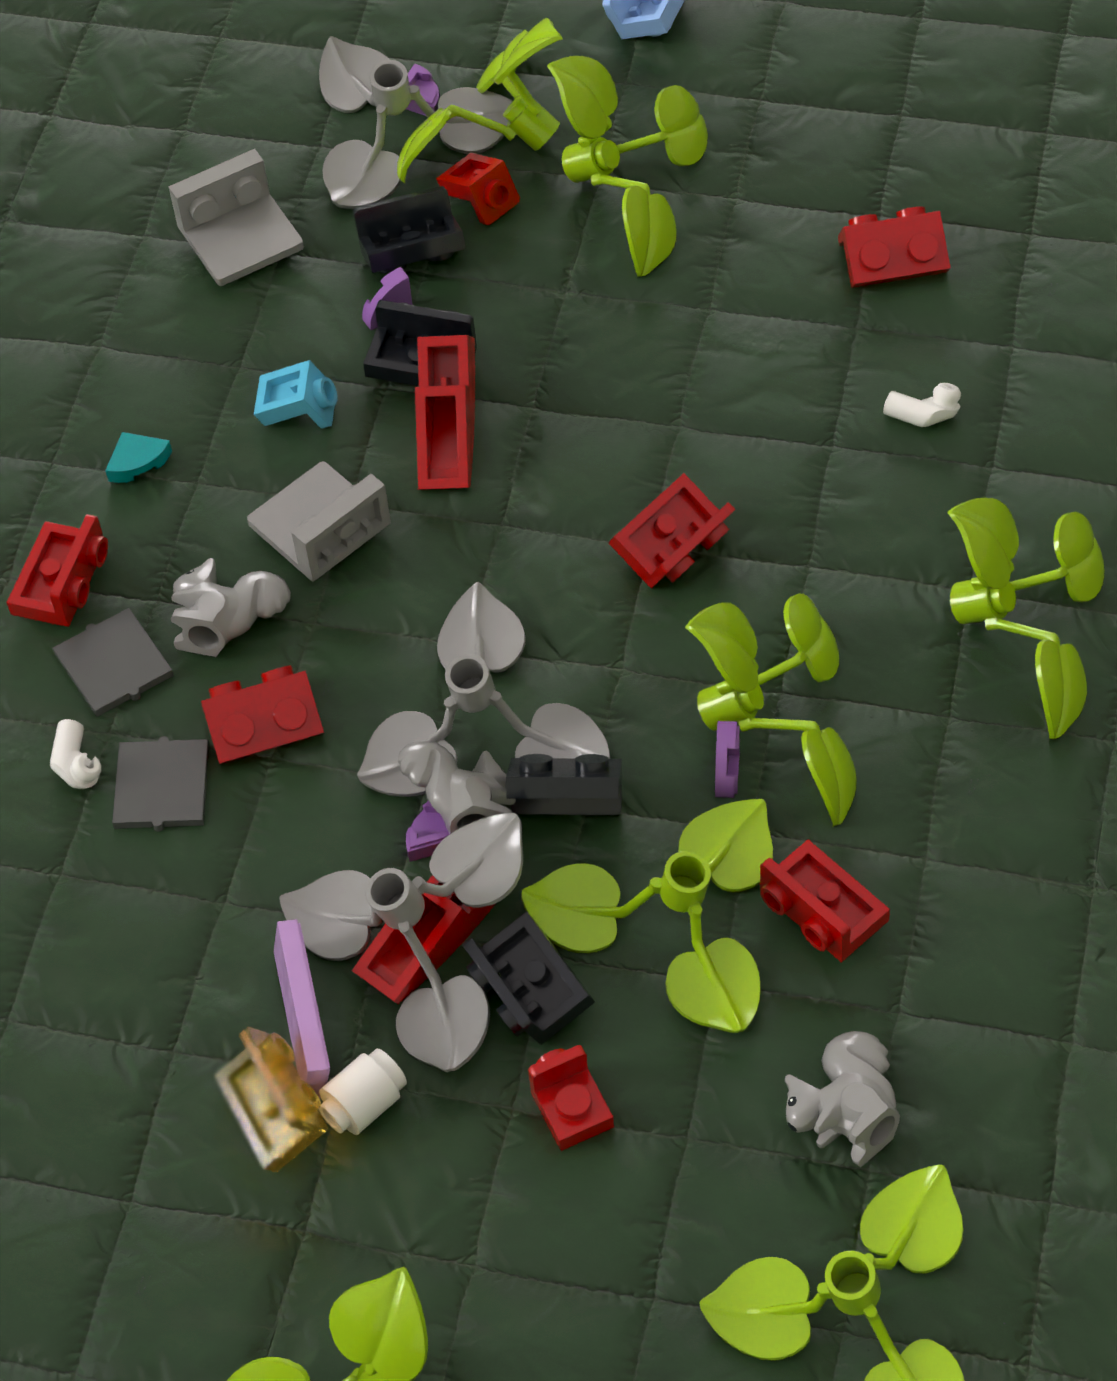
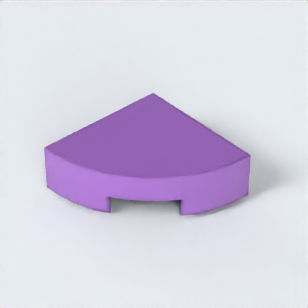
(428, 88)
(395, 289)
(727, 759)
(425, 833)

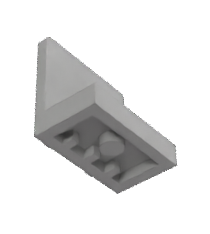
(233, 218)
(322, 518)

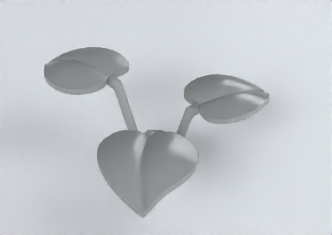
(359, 75)
(476, 640)
(477, 863)

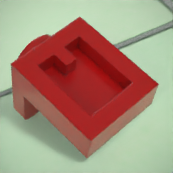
(483, 183)
(569, 1097)

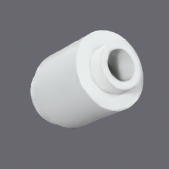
(361, 1092)

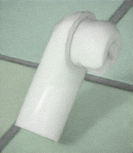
(924, 412)
(68, 760)

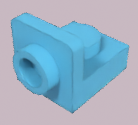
(294, 393)

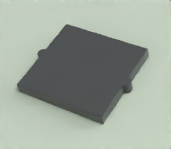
(113, 662)
(161, 784)

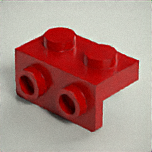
(894, 247)
(668, 530)
(59, 572)
(261, 715)
(822, 900)

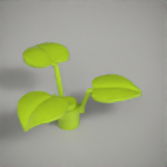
(588, 101)
(524, 114)
(990, 545)
(734, 646)
(707, 986)
(767, 1303)
(372, 1326)

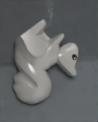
(221, 613)
(454, 792)
(855, 1102)

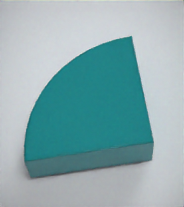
(136, 455)

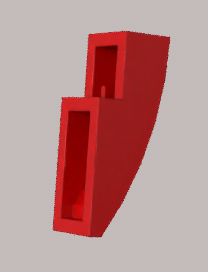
(445, 411)
(444, 926)

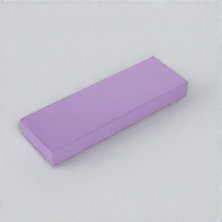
(301, 1005)

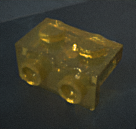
(271, 1099)

